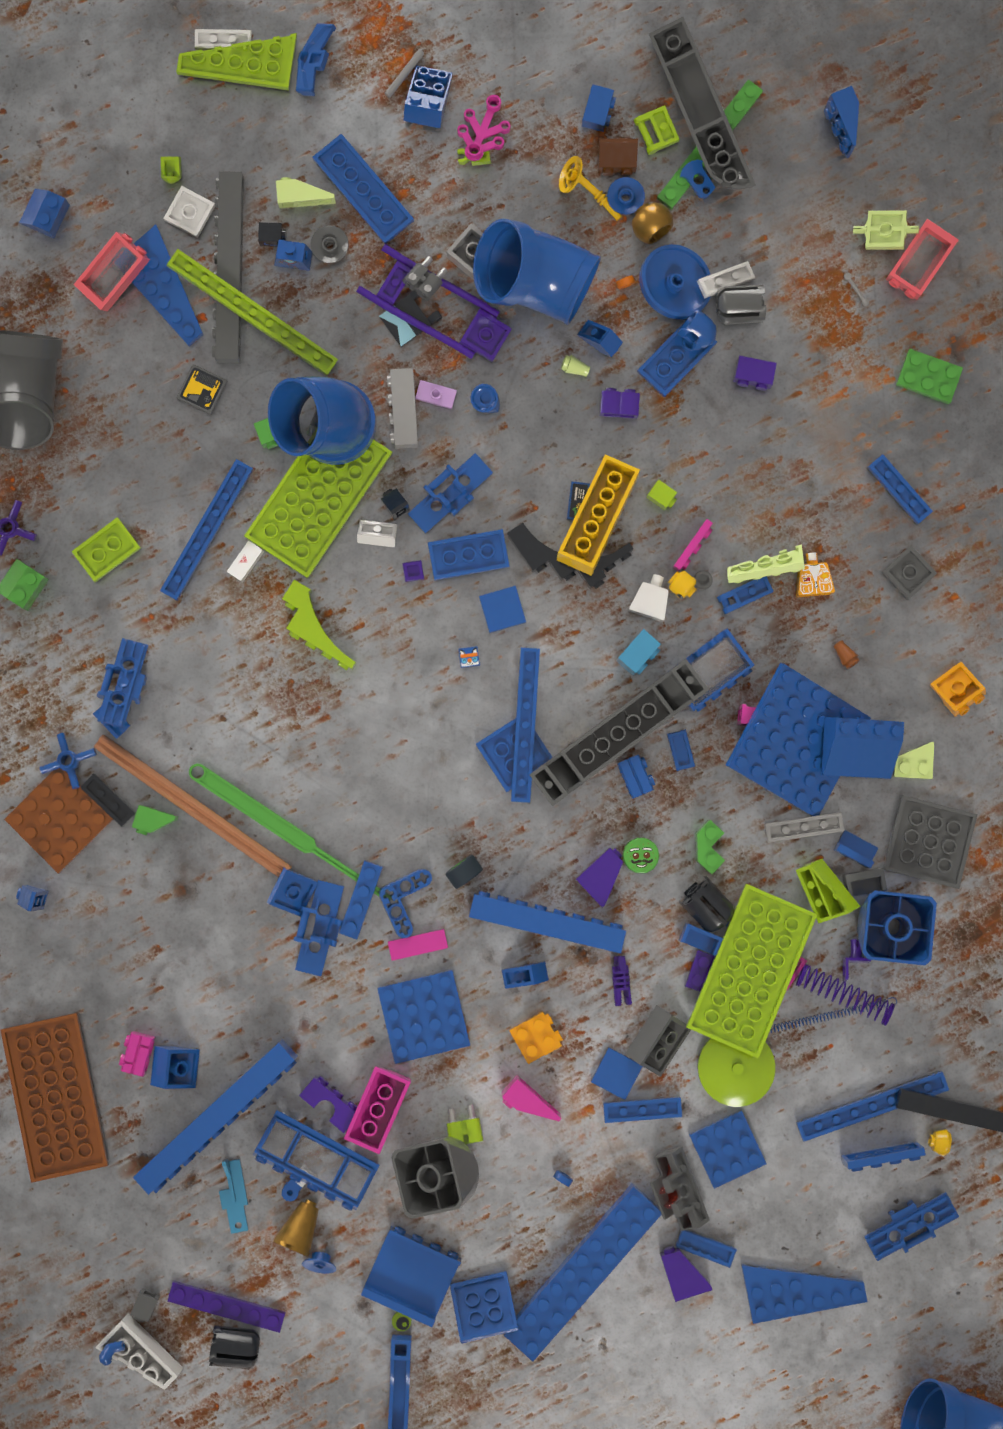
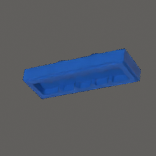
(706, 1247)

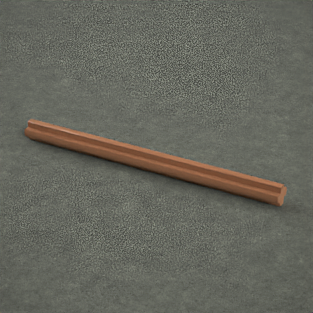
(191, 805)

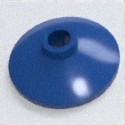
(625, 187)

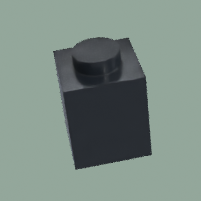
(270, 234)

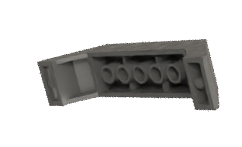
(619, 732)

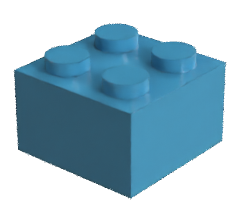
(638, 652)

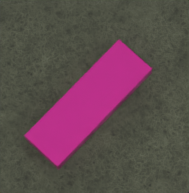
(417, 944)

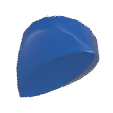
(485, 399)

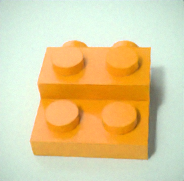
(959, 689)
(536, 1037)

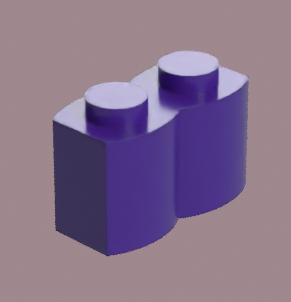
(619, 404)

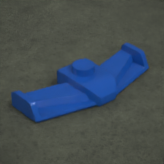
(313, 58)

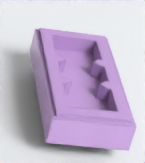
(436, 394)

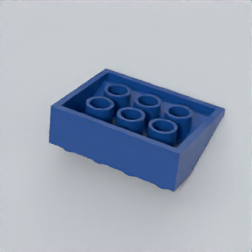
(861, 747)

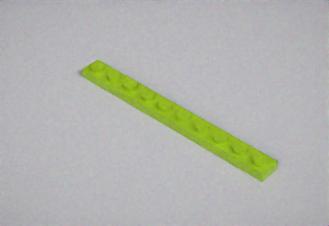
(252, 312)

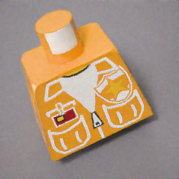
(814, 579)

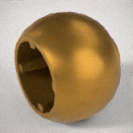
(652, 222)

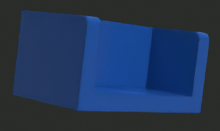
(700, 939)

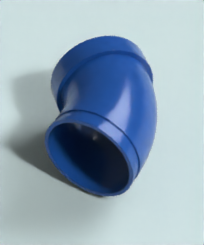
(532, 269)
(344, 419)
(943, 1406)

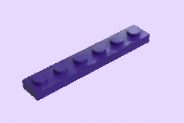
(226, 1306)

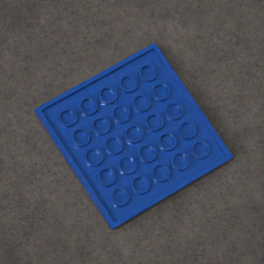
(785, 740)

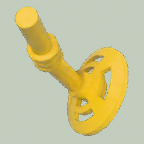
(575, 176)

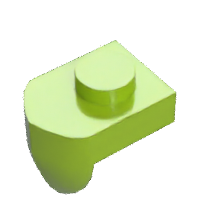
(171, 169)

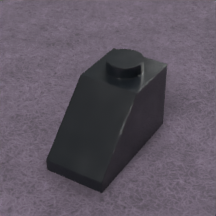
(395, 503)

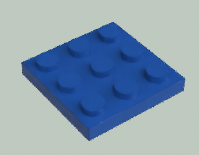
(499, 753)
(727, 1149)
(484, 1307)

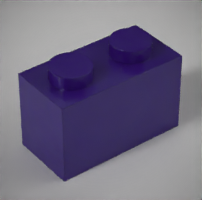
(754, 372)

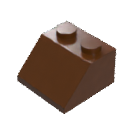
(617, 156)

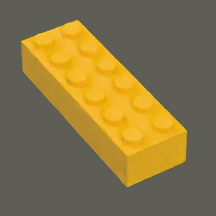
(598, 515)

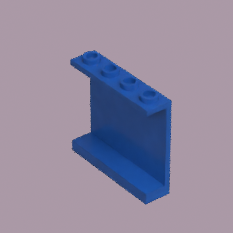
(411, 1275)

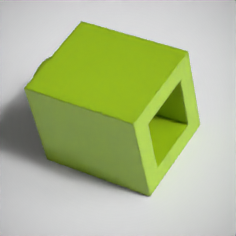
(662, 495)

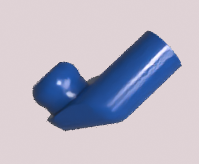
(106, 1355)

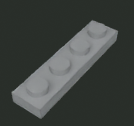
(804, 827)

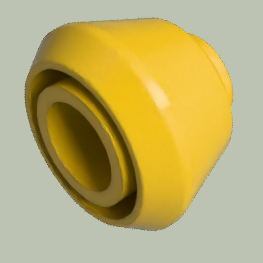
(940, 1142)

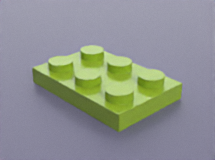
(106, 549)

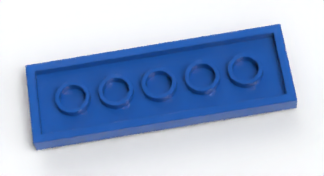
(363, 189)

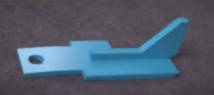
(234, 1197)

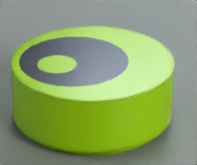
(401, 1322)

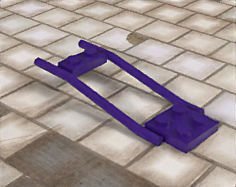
(484, 333)

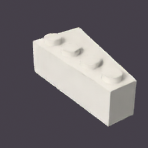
(142, 1352)

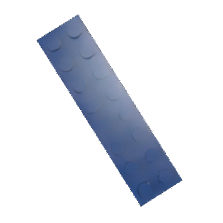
(548, 923)

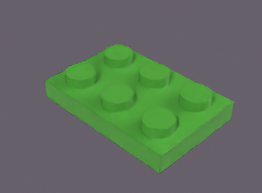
(929, 376)

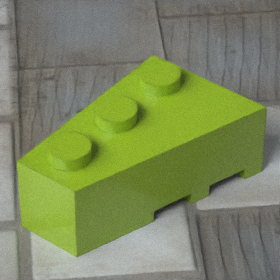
(825, 891)

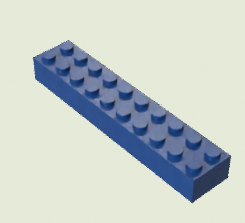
(211, 1121)
(583, 1271)

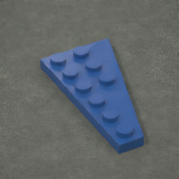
(164, 289)
(786, 1293)

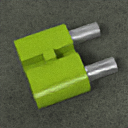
(467, 1130)

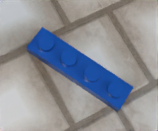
(900, 489)
(361, 899)
(642, 1109)

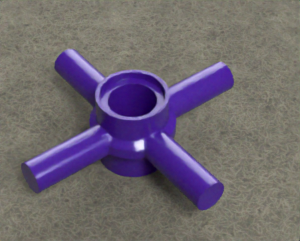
(15, 529)

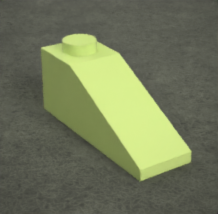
(299, 194)

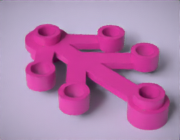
(482, 132)

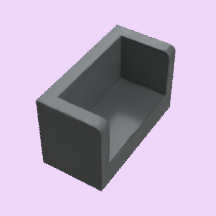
(865, 881)

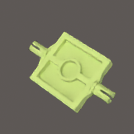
(886, 230)

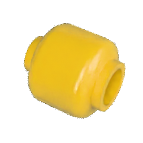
(682, 584)

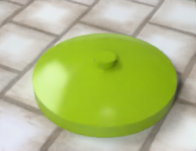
(733, 1075)

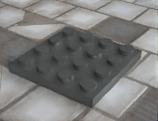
(930, 841)

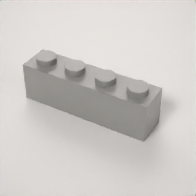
(404, 408)

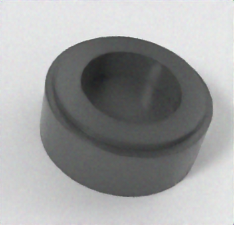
(704, 580)

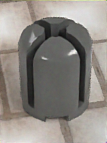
(741, 304)

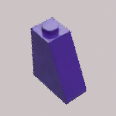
(601, 875)
(682, 1275)

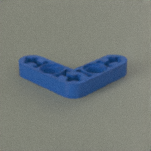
(398, 894)

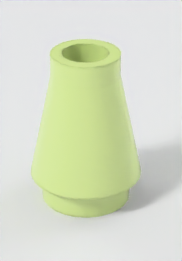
(574, 366)

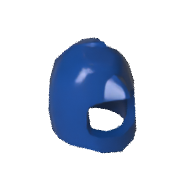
(698, 330)

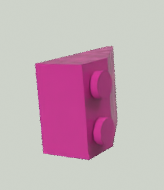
(526, 1099)

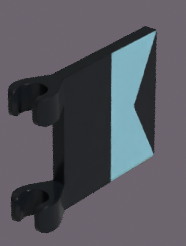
(400, 329)

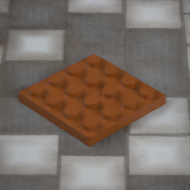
(58, 820)

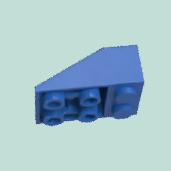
(427, 96)
(843, 113)

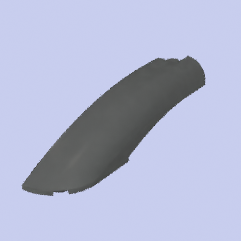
(701, 105)

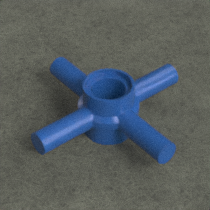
(65, 753)

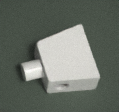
(651, 600)

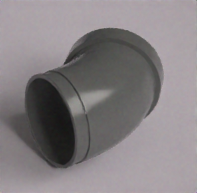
(27, 388)

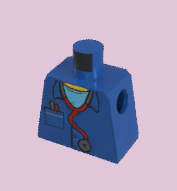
(292, 255)

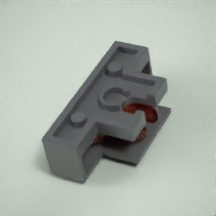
(677, 1190)

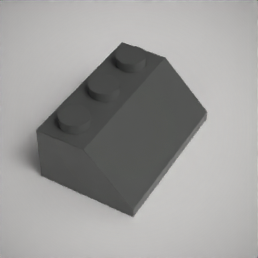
(658, 1041)

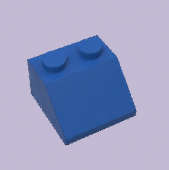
(45, 212)
(174, 1067)

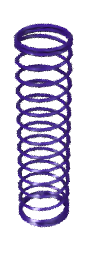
(888, 1012)

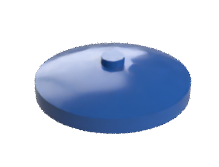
(670, 281)

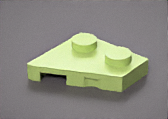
(916, 763)

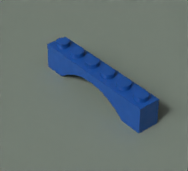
(399, 1381)

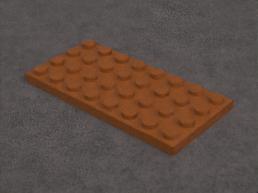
(54, 1097)

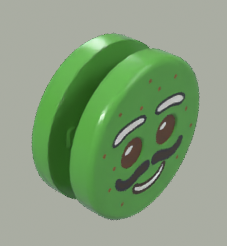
(640, 855)

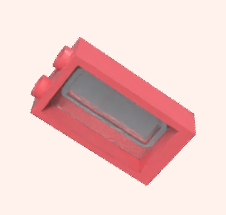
(921, 260)
(112, 271)

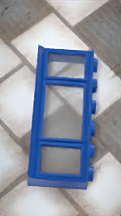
(315, 1161)

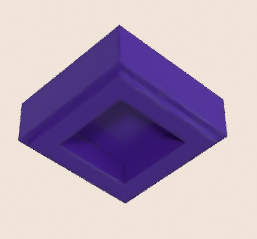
(413, 571)

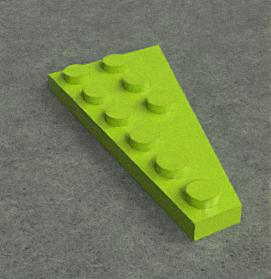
(250, 63)

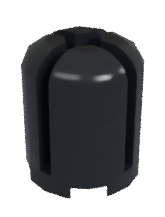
(700, 911)
(234, 1347)

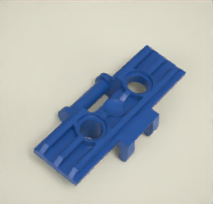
(454, 497)
(128, 683)
(324, 931)
(909, 1221)

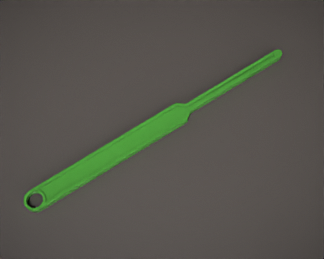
(269, 819)

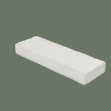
(209, 38)
(732, 276)

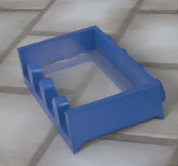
(718, 665)

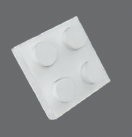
(189, 211)

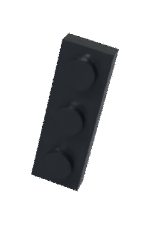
(108, 800)

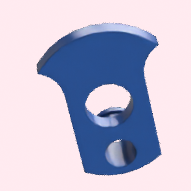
(693, 168)

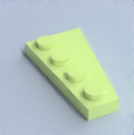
(766, 566)

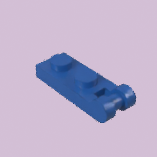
(745, 594)

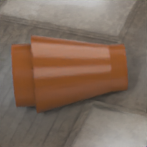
(846, 654)

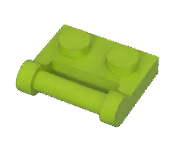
(662, 127)

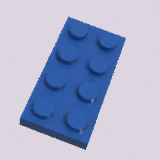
(671, 363)
(468, 554)
(876, 1157)

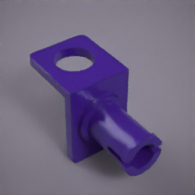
(856, 957)

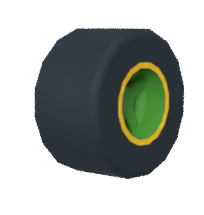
(464, 871)

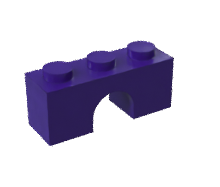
(319, 1090)

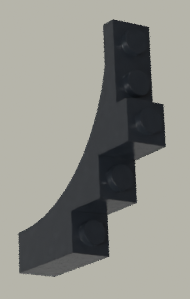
(538, 555)

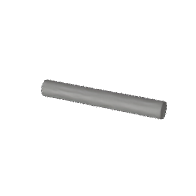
(404, 73)

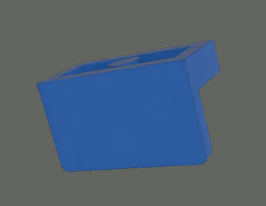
(856, 849)

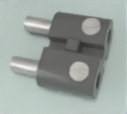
(423, 281)

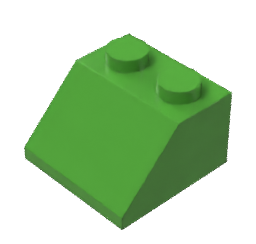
(22, 584)

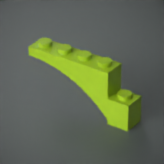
(307, 627)

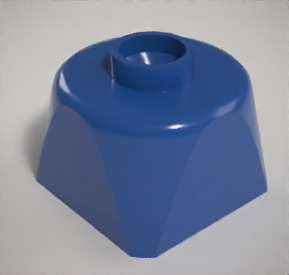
(916, 932)

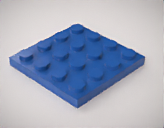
(423, 1016)

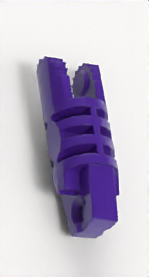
(621, 981)

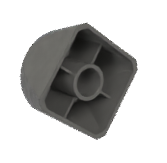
(435, 1176)

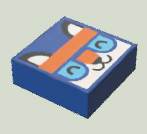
(469, 657)

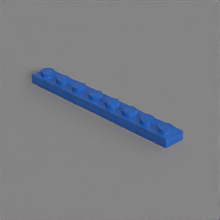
(206, 529)
(525, 725)
(867, 1107)

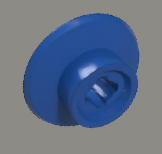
(319, 1263)

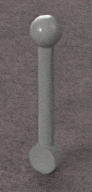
(847, 276)

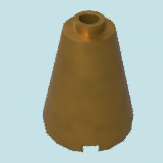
(299, 1228)

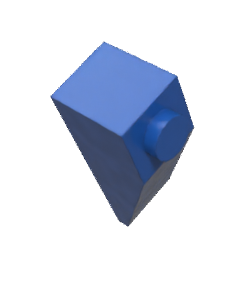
(31, 898)

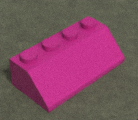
(377, 1109)

